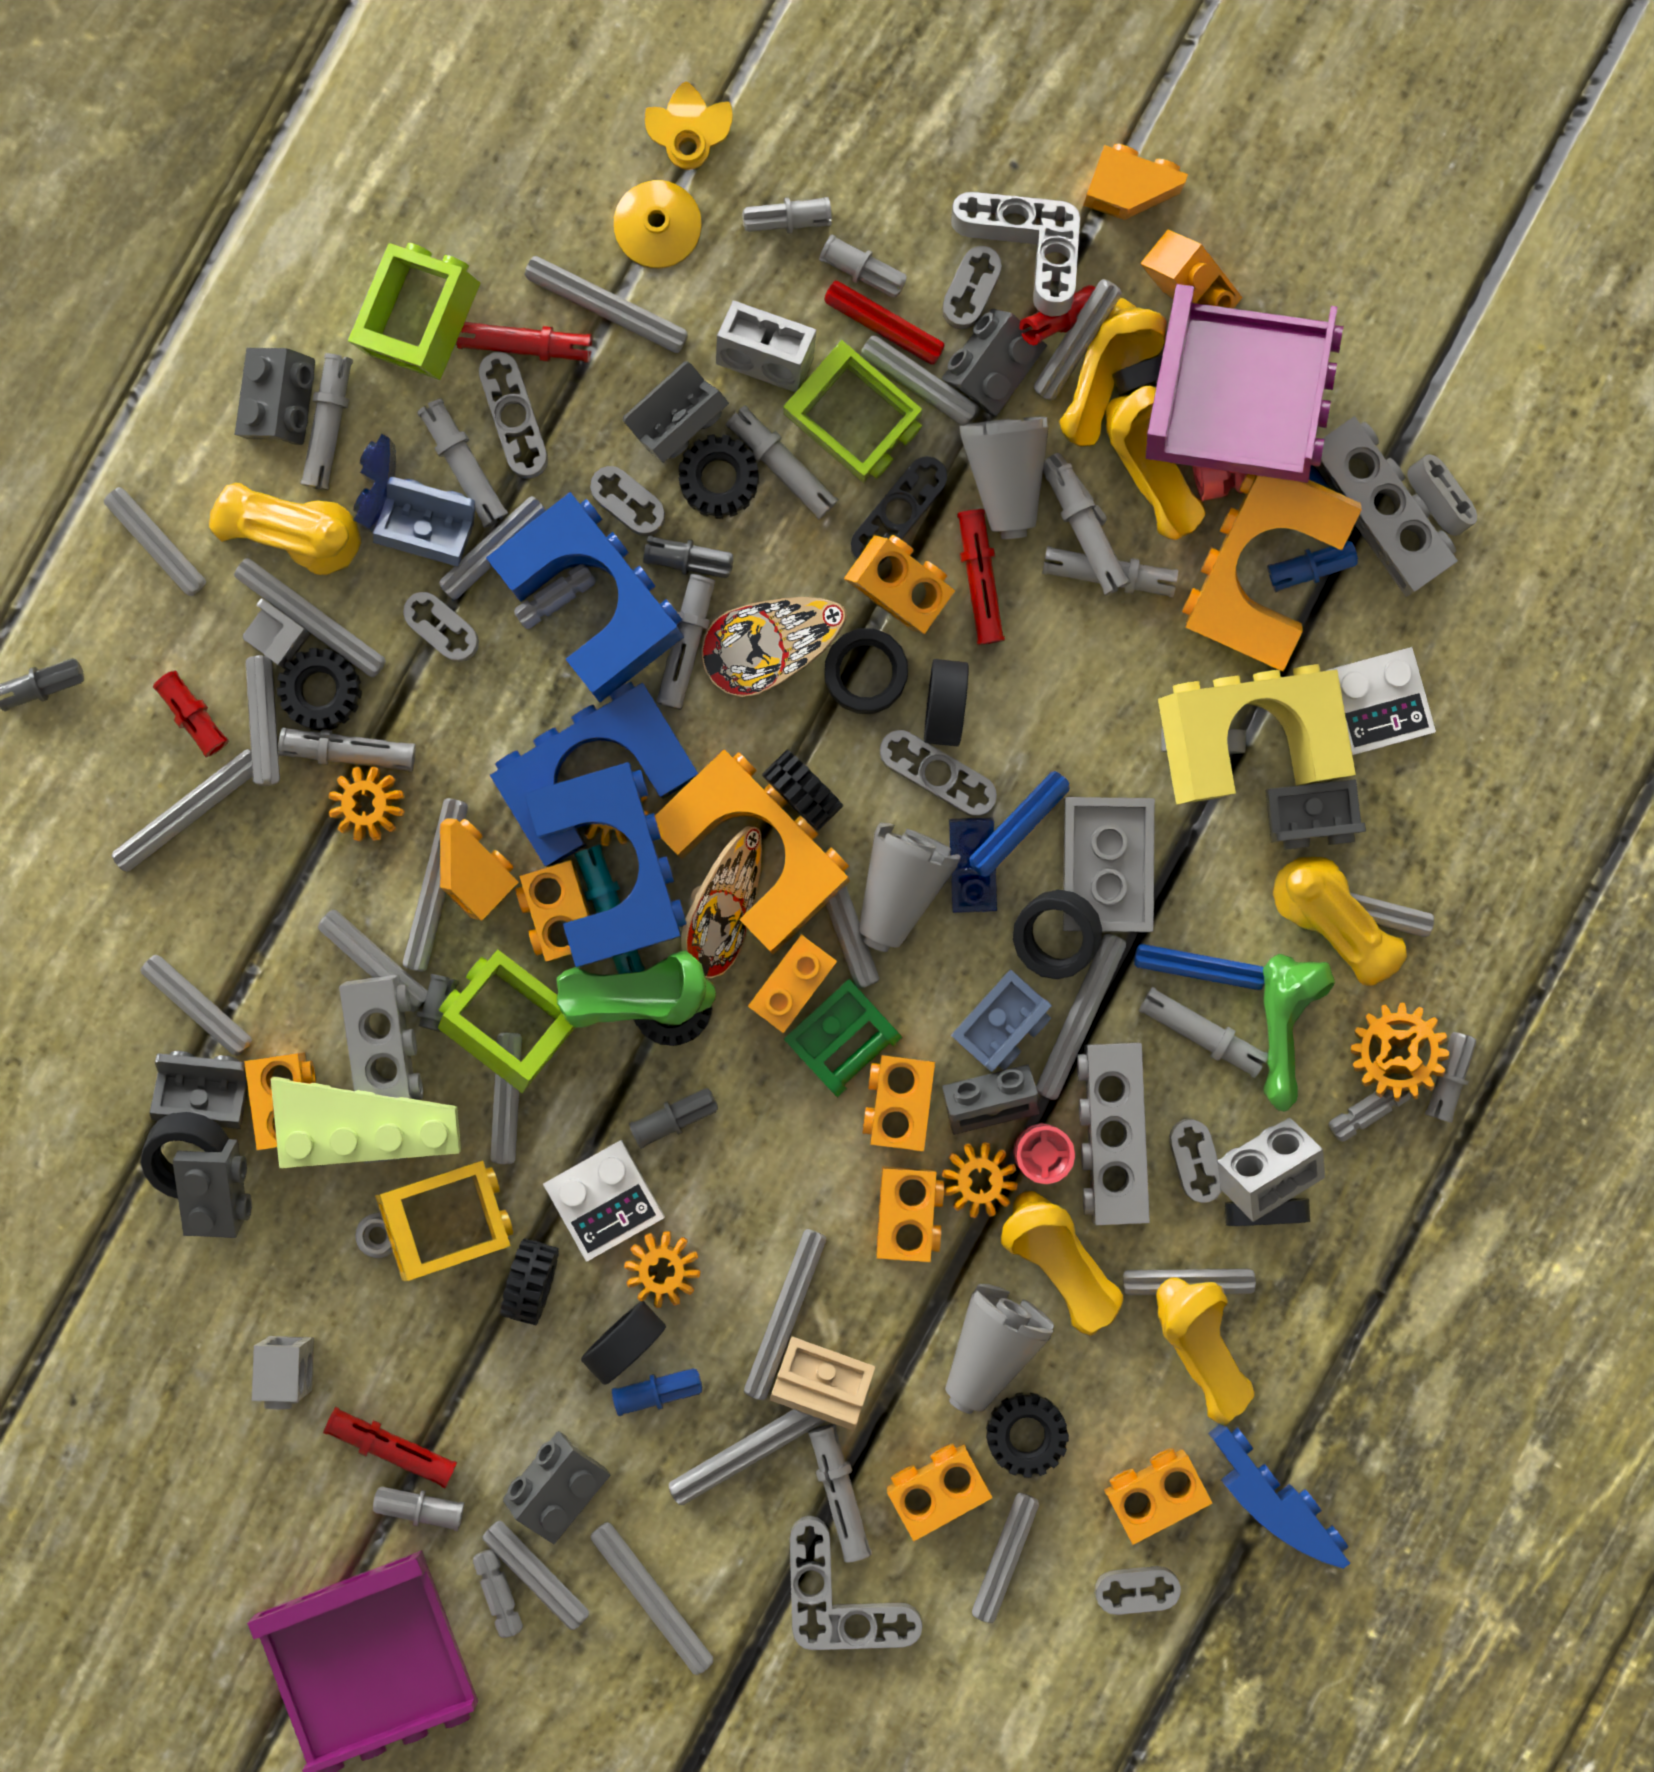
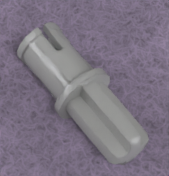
(788, 215)
(862, 266)
(1448, 1088)
(418, 1508)

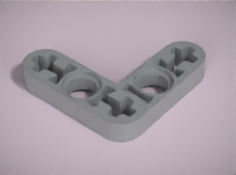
(1046, 236)
(835, 1616)

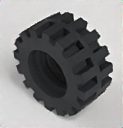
(529, 1281)

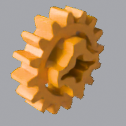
(1387, 1037)

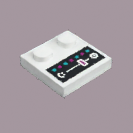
(1384, 701)
(604, 1200)

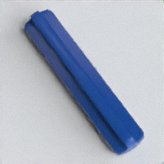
(1019, 824)
(1199, 966)

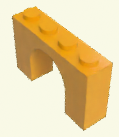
(1222, 606)
(728, 792)

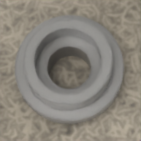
(364, 1239)

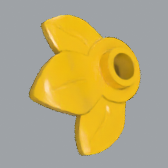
(688, 121)

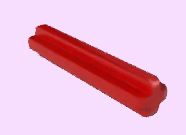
(884, 322)

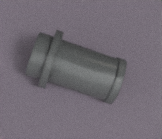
(438, 991)

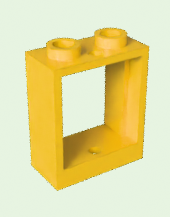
(401, 1236)

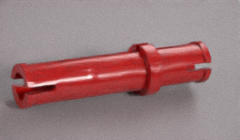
(526, 341)
(973, 524)
(389, 1447)

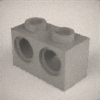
(765, 346)
(1271, 1169)
(282, 1370)

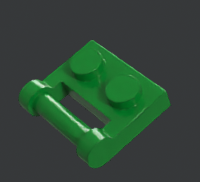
(834, 1025)

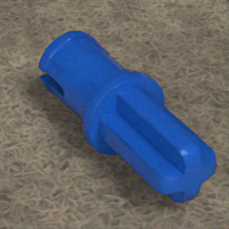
(1311, 566)
(657, 1391)

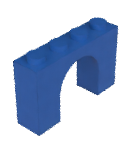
(570, 537)
(627, 720)
(613, 800)

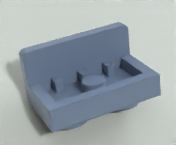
(425, 521)
(1002, 1021)

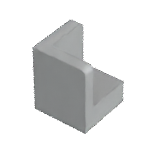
(275, 634)

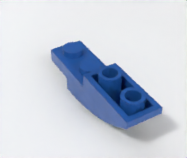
(1285, 1514)

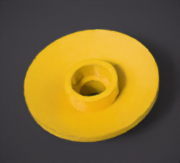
(657, 245)

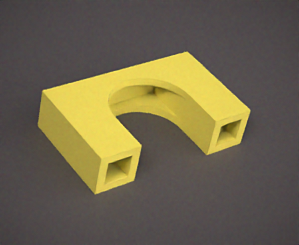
(1304, 704)

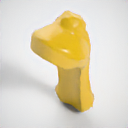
(1122, 341)
(1160, 482)
(312, 533)
(1318, 899)
(1048, 1238)
(1192, 1324)

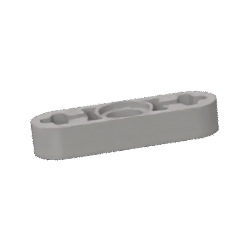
(514, 381)
(961, 799)

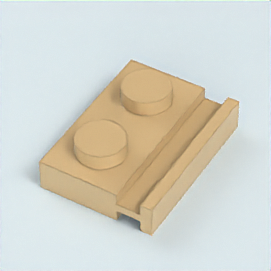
(822, 1383)

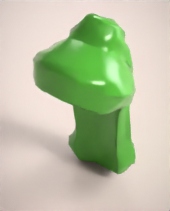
(665, 992)
(1287, 992)

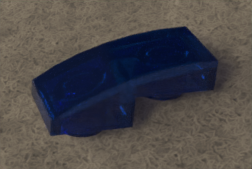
(378, 466)
(969, 889)

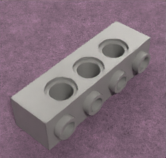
(1381, 531)
(388, 997)
(1130, 1201)

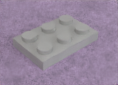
(1111, 860)

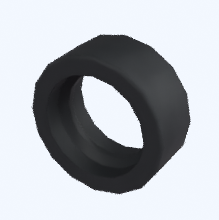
(873, 638)
(946, 702)
(1032, 954)
(177, 1127)
(623, 1343)

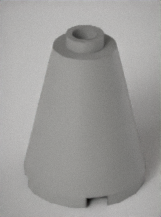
(1008, 470)
(901, 884)
(993, 1347)

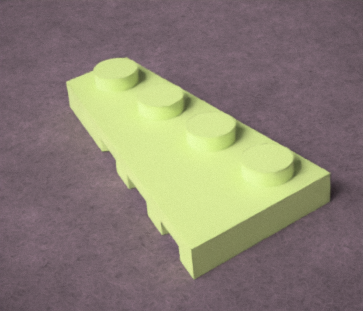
(349, 1126)

